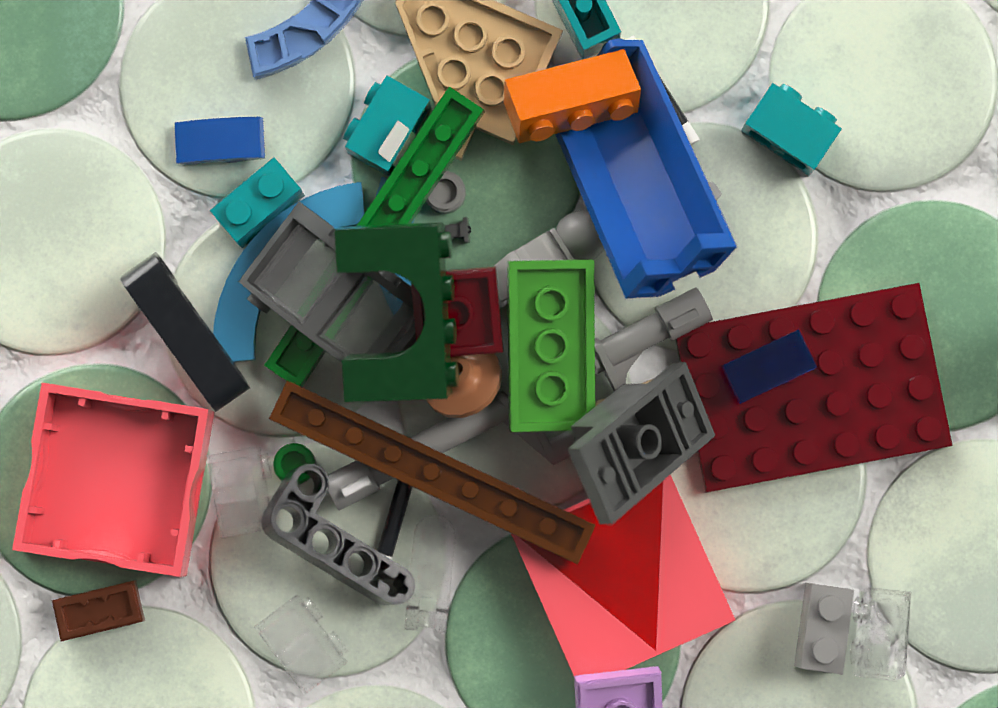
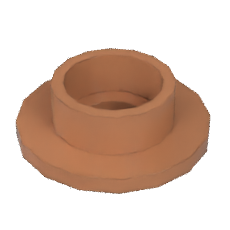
(477, 386)

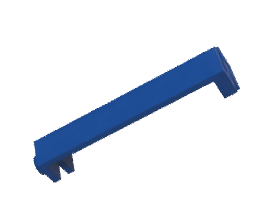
(647, 189)

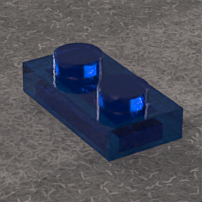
(769, 366)

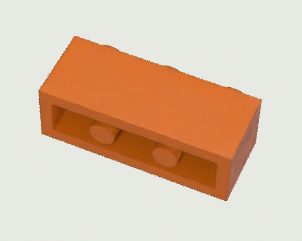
(571, 96)

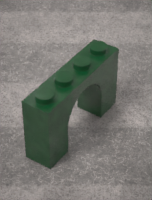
(419, 256)

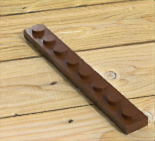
(432, 472)

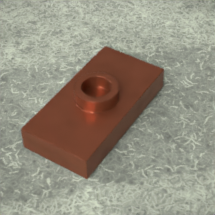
(98, 610)

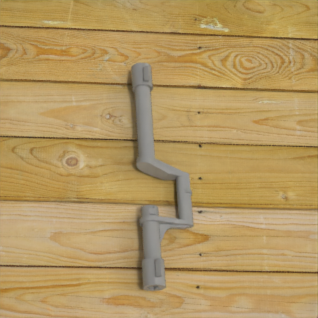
(612, 355)

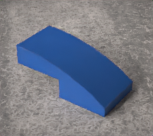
(219, 140)

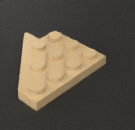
(474, 51)

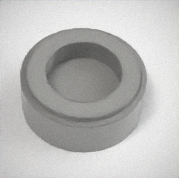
(447, 194)

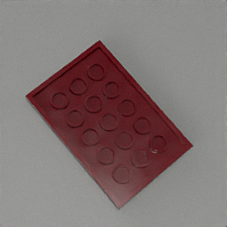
(863, 403)

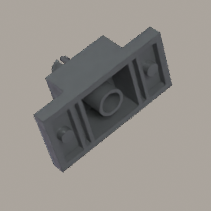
(638, 440)

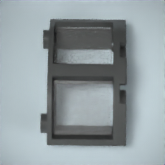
(333, 309)

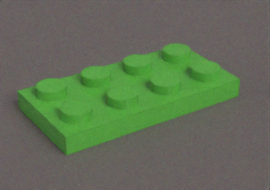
(550, 343)

